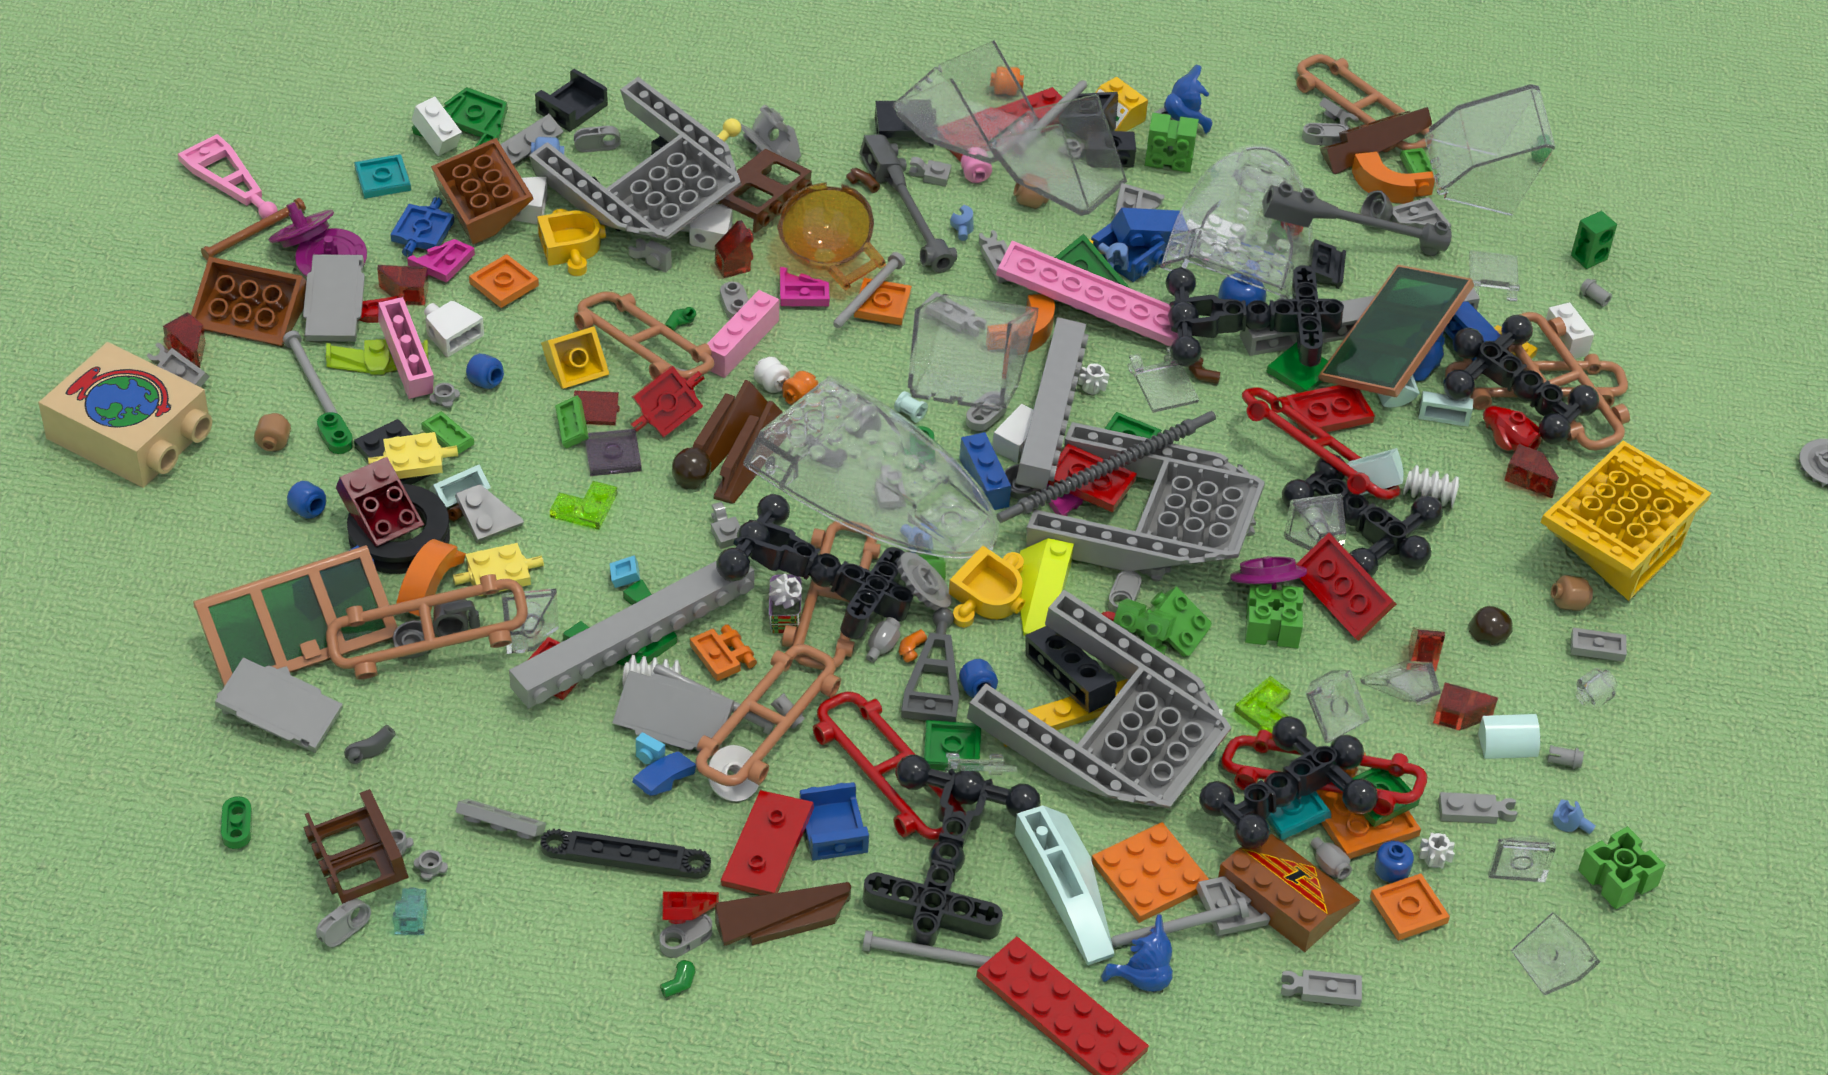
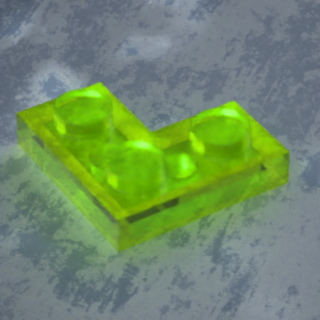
(588, 510)
(1262, 704)

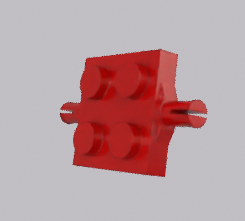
(667, 401)

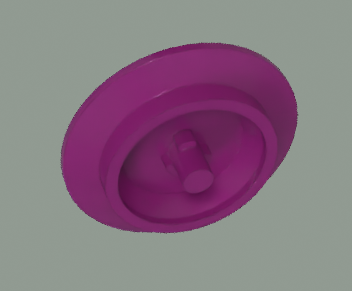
(302, 228)
(329, 242)
(1268, 571)

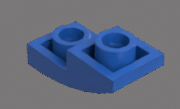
(660, 774)

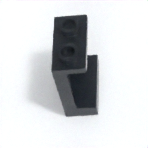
(574, 101)
(889, 124)

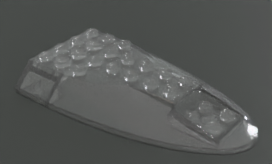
(1225, 222)
(874, 473)

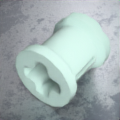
(910, 406)

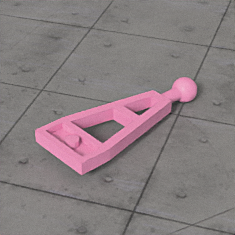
(214, 149)

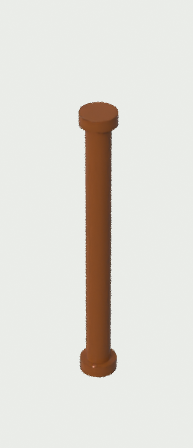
(250, 231)

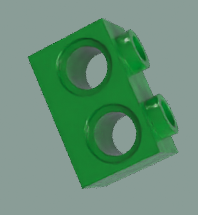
(1593, 239)

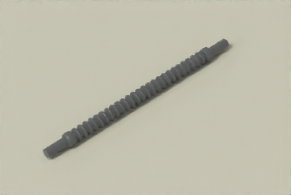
(1181, 430)

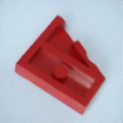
(687, 905)

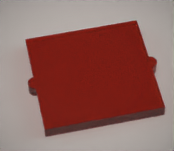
(599, 407)

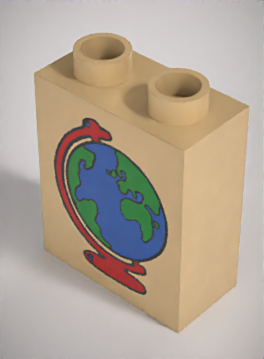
(125, 414)

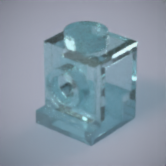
(411, 912)

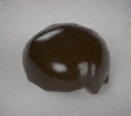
(691, 467)
(1491, 624)

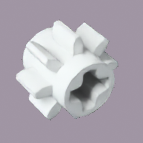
(1093, 379)
(785, 591)
(1436, 850)

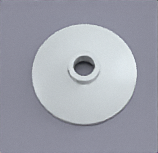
(732, 759)

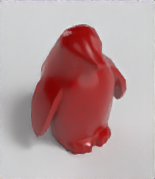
(1511, 428)

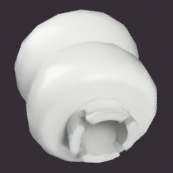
(771, 374)

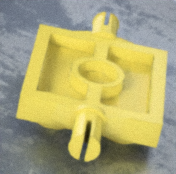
(415, 455)
(502, 561)

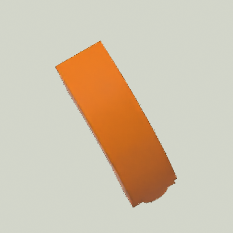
(1399, 187)
(1044, 321)
(428, 569)

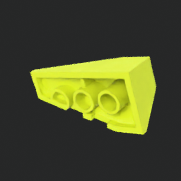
(1043, 579)

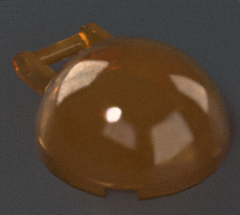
(829, 230)

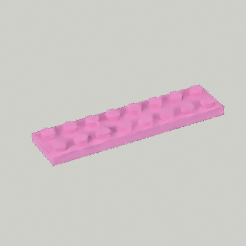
(1087, 292)

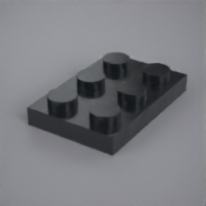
(373, 446)

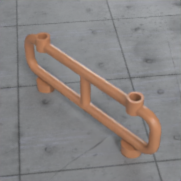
(1307, 82)
(586, 318)
(1591, 364)
(1615, 416)
(498, 633)
(793, 635)
(755, 768)

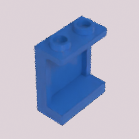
(1140, 257)
(835, 822)

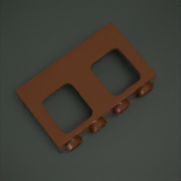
(754, 175)
(378, 846)

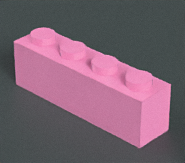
(743, 332)
(405, 348)

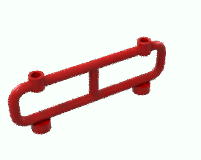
(1259, 410)
(828, 730)
(1386, 801)

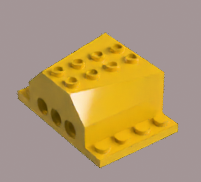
(1627, 517)

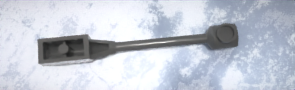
(885, 166)
(1301, 207)

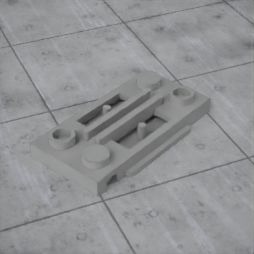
(334, 297)
(279, 704)
(670, 709)

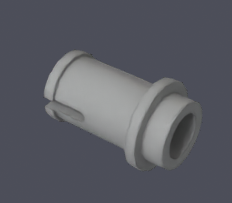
(1595, 292)
(783, 705)
(1567, 756)

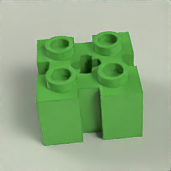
(1171, 142)
(1274, 615)
(1154, 626)
(1621, 867)

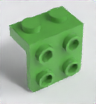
(1190, 622)

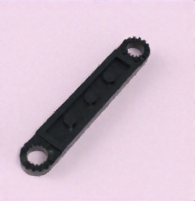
(625, 853)

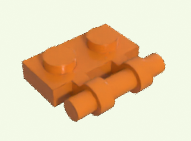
(716, 655)

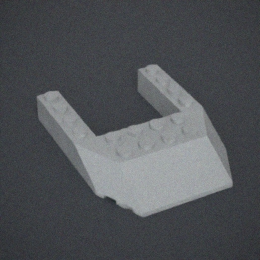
(662, 190)
(1191, 517)
(1146, 738)

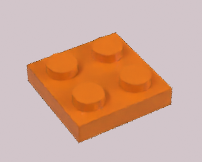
(503, 280)
(886, 304)
(1409, 906)

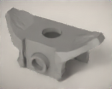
(786, 143)

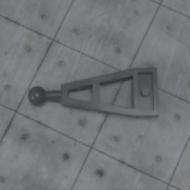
(929, 705)

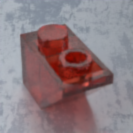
(734, 251)
(404, 282)
(186, 337)
(1532, 471)
(1426, 645)
(1463, 707)

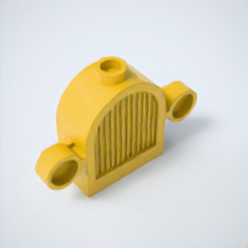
(570, 238)
(987, 587)

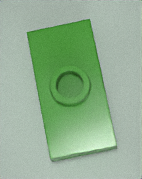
(1415, 161)
(571, 422)
(447, 432)

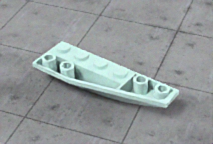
(1067, 877)

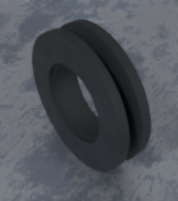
(397, 556)

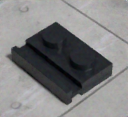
(1327, 263)

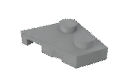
(1136, 197)
(1418, 213)
(486, 513)

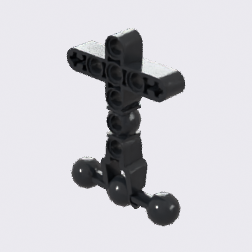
(1301, 314)
(780, 549)
(967, 788)

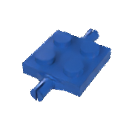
(422, 227)

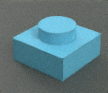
(624, 571)
(649, 749)

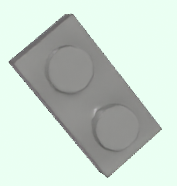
(1598, 644)

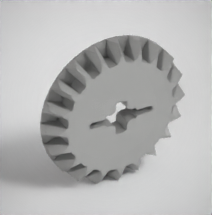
(1815, 460)
(924, 581)

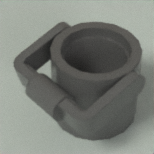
(455, 617)

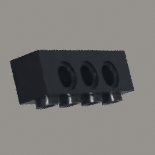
(1070, 668)

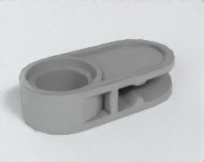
(1326, 133)
(592, 139)
(1125, 586)
(338, 924)
(691, 934)

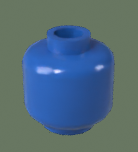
(484, 371)
(306, 499)
(975, 675)
(1393, 861)

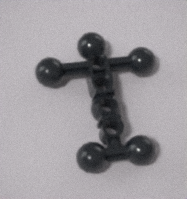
(1509, 372)
(1373, 522)
(1302, 777)

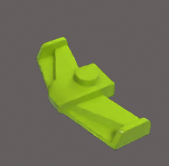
(374, 359)

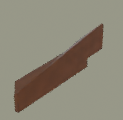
(1374, 137)
(727, 422)
(733, 472)
(780, 914)

